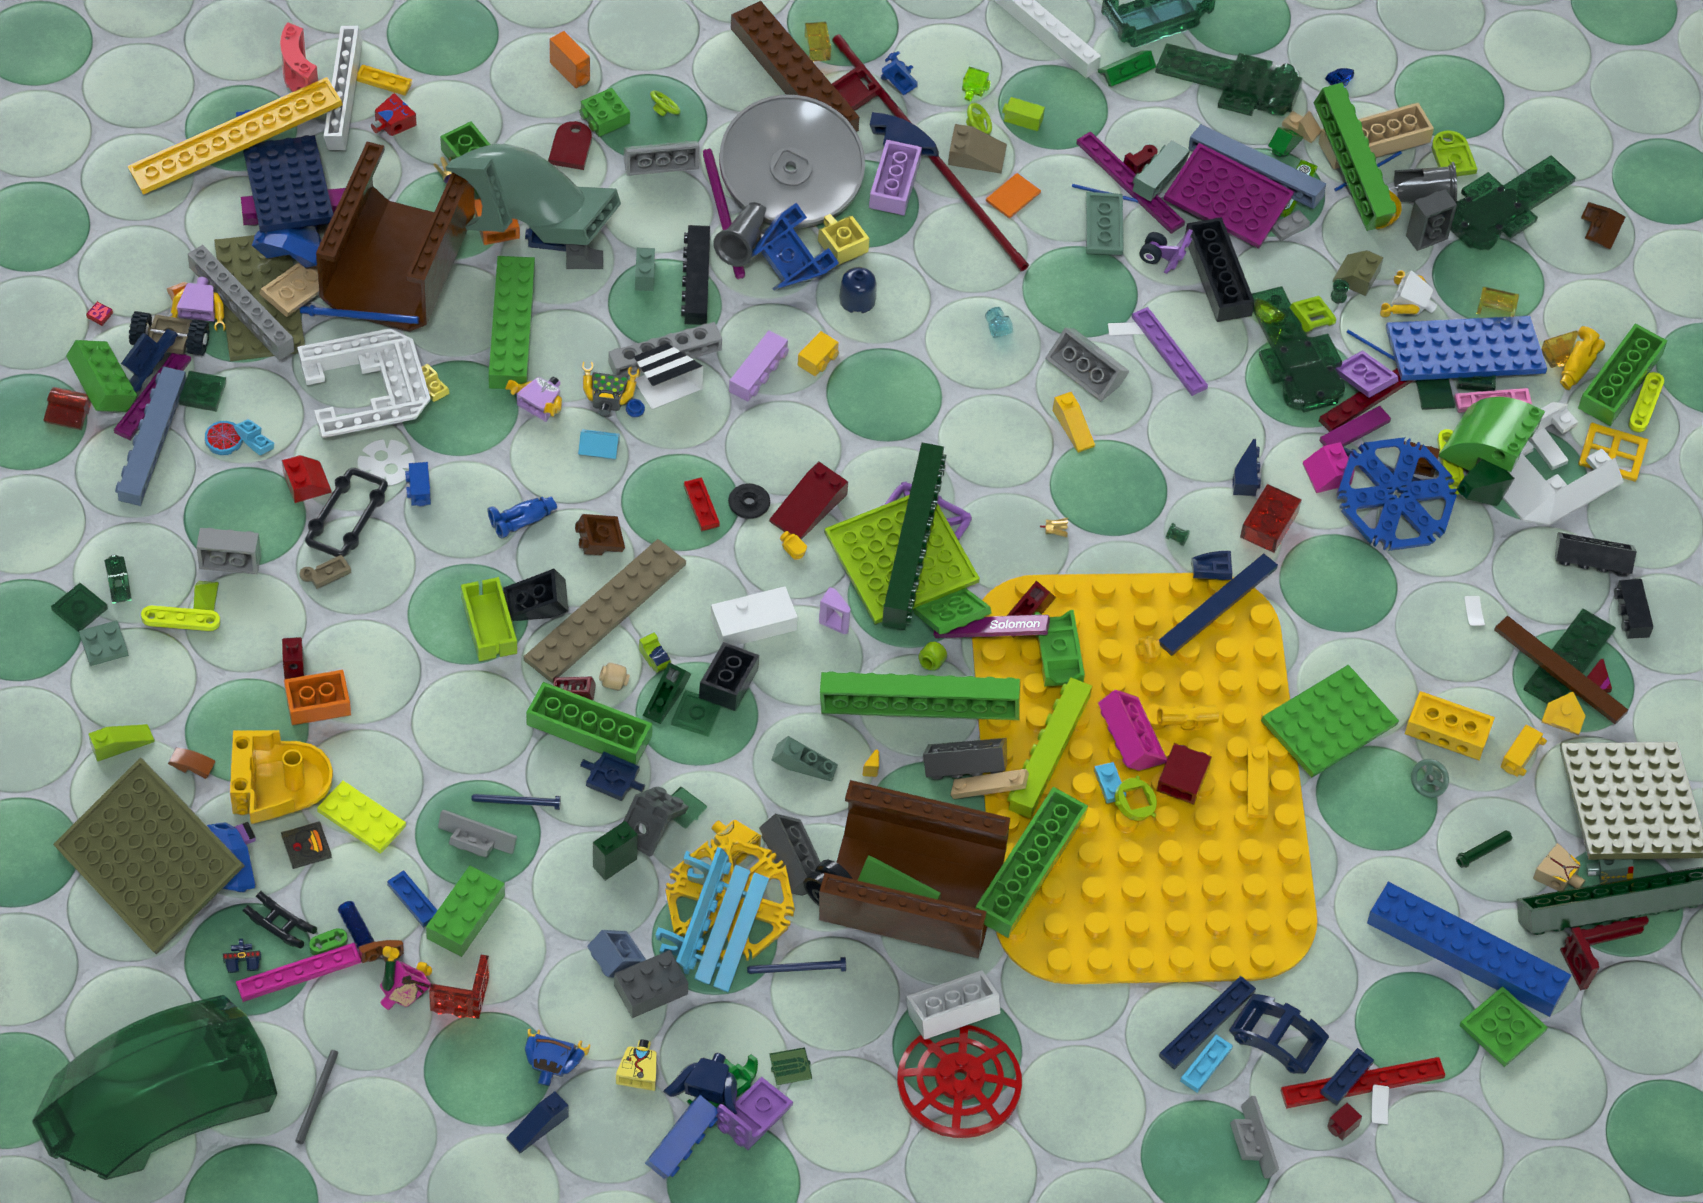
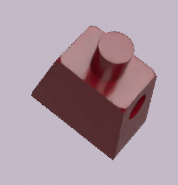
(293, 654)

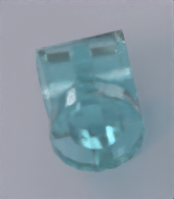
(998, 324)

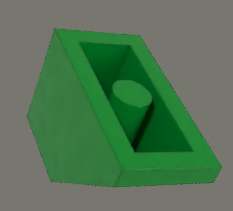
(1284, 141)

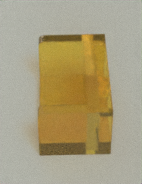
(818, 41)
(1498, 300)

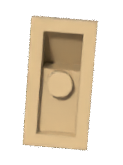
(1303, 125)

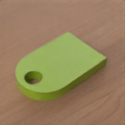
(1454, 151)

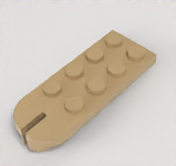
(292, 288)

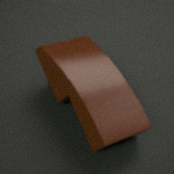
(190, 760)
(373, 950)

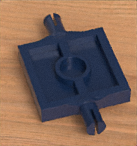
(612, 776)

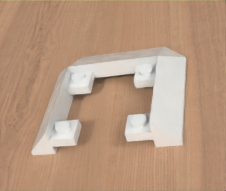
(374, 351)
(1552, 499)

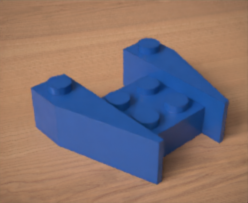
(788, 253)

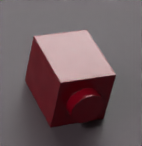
(1344, 1121)

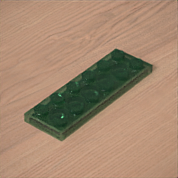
(1578, 647)

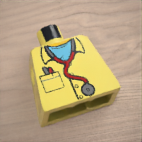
(638, 1067)

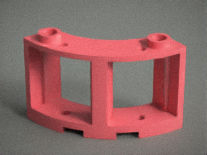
(294, 60)

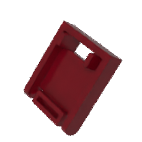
(854, 90)

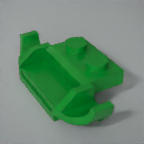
(743, 1075)

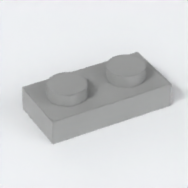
(1290, 225)

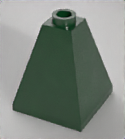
(1485, 483)

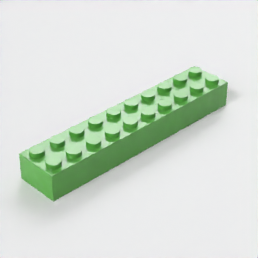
(920, 695)

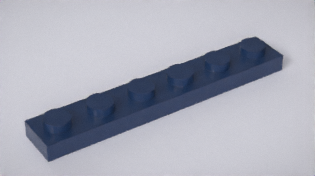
(1207, 1022)

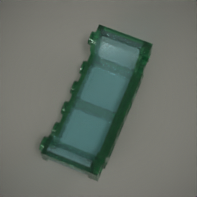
(1152, 20)

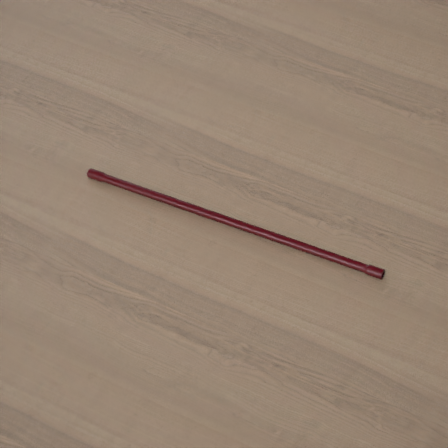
(1015, 256)

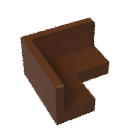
(1604, 224)

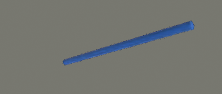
(1379, 164)
(1100, 191)
(1371, 345)

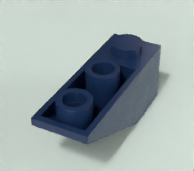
(1245, 477)

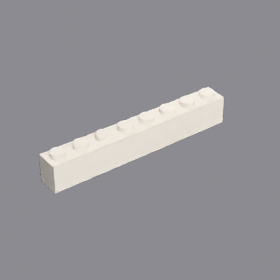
(1054, 34)
(344, 84)

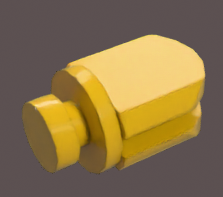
(793, 545)

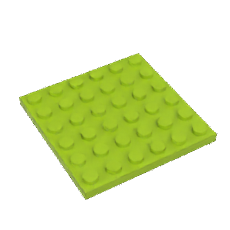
(869, 547)

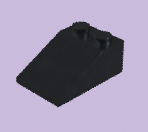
(537, 597)

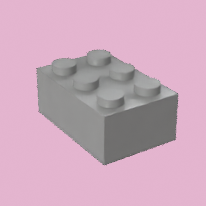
(228, 551)

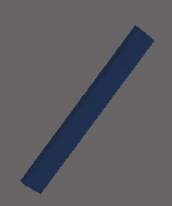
(1217, 604)

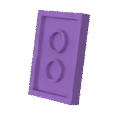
(1366, 374)

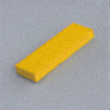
(383, 80)

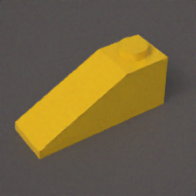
(1073, 421)

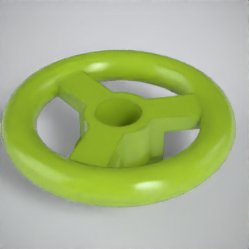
(664, 104)
(977, 120)

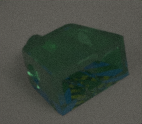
(117, 570)

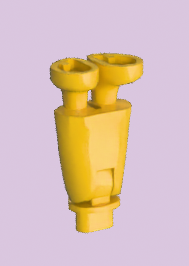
(1582, 356)

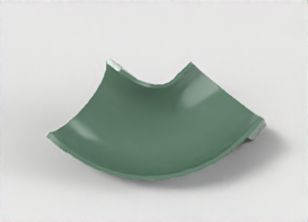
(532, 190)

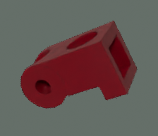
(1140, 159)

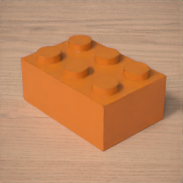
(317, 697)

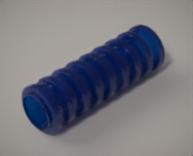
(355, 923)

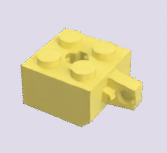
(843, 238)

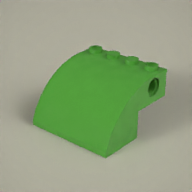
(1492, 431)

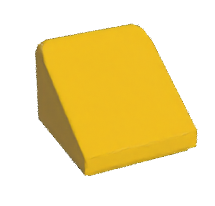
(871, 766)

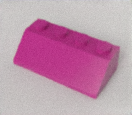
(1131, 731)

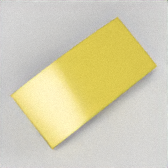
(436, 388)

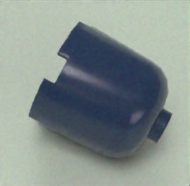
(858, 290)

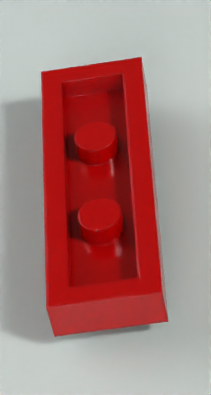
(701, 504)

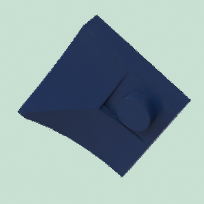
(1212, 565)

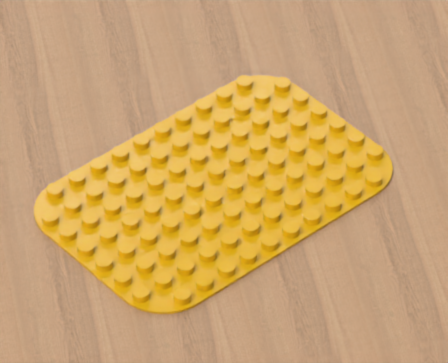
(1200, 882)

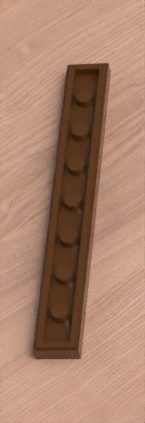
(1561, 670)

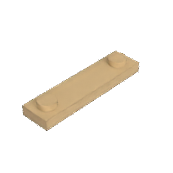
(989, 783)

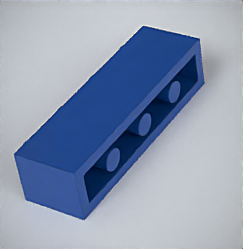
(682, 1137)

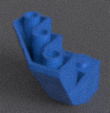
(232, 839)

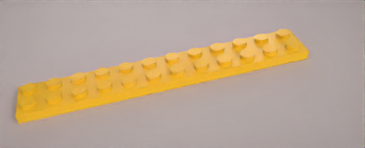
(234, 135)

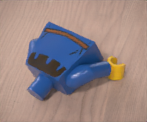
(552, 1056)

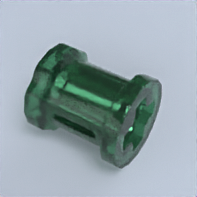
(1340, 288)
(1178, 534)

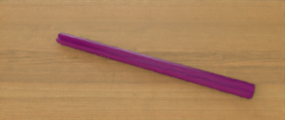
(719, 199)

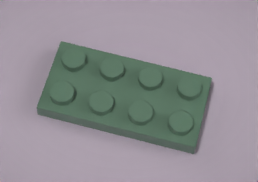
(1104, 223)

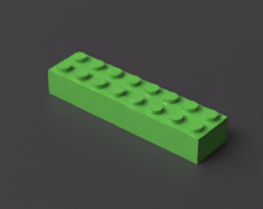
(1354, 156)
(511, 321)
(1031, 861)

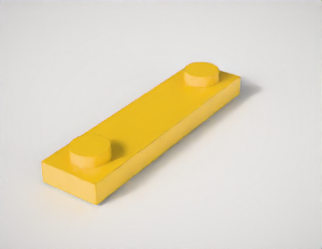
(1257, 782)

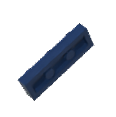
(1347, 1076)

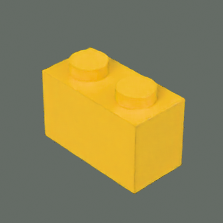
(818, 353)

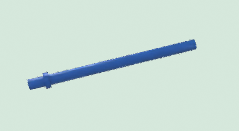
(313, 310)

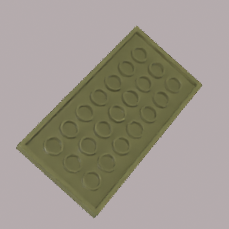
(254, 273)

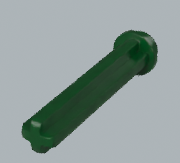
(1484, 848)

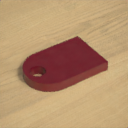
(571, 148)

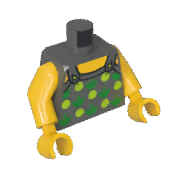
(608, 390)

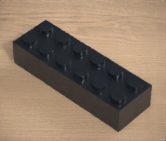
(1220, 270)

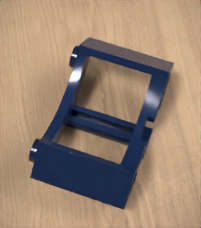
(1287, 1015)

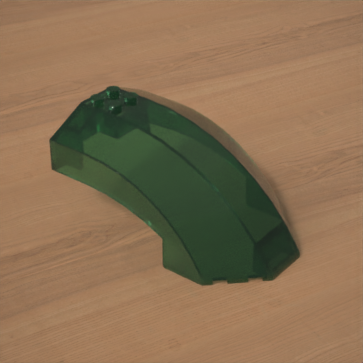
(155, 1086)

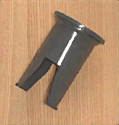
(1424, 181)
(737, 242)

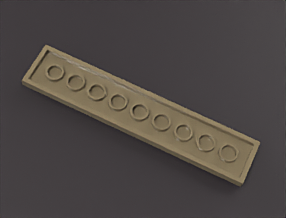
(604, 610)

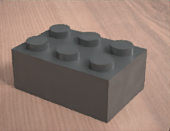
(1431, 219)
(651, 984)

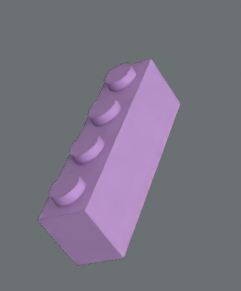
(758, 366)

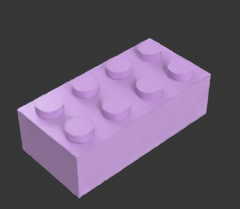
(895, 177)

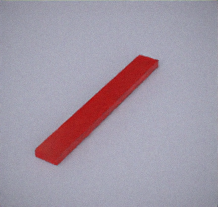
(1390, 1076)

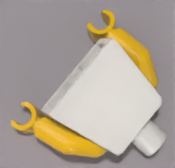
(1411, 296)

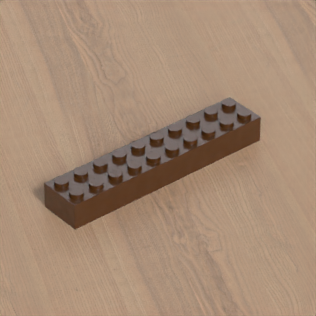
(785, 59)

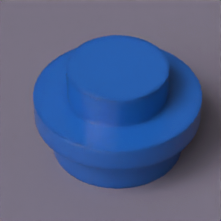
(635, 408)

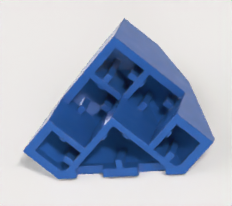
(298, 242)

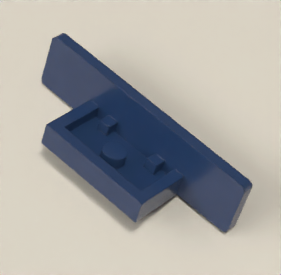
(146, 355)

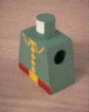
(1611, 870)

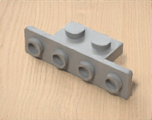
(475, 836)
(1253, 1138)

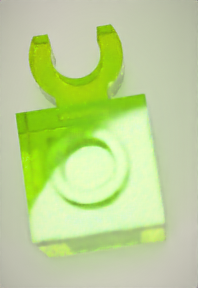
(975, 83)

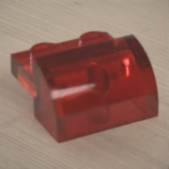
(67, 408)

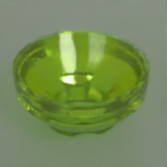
(1267, 311)

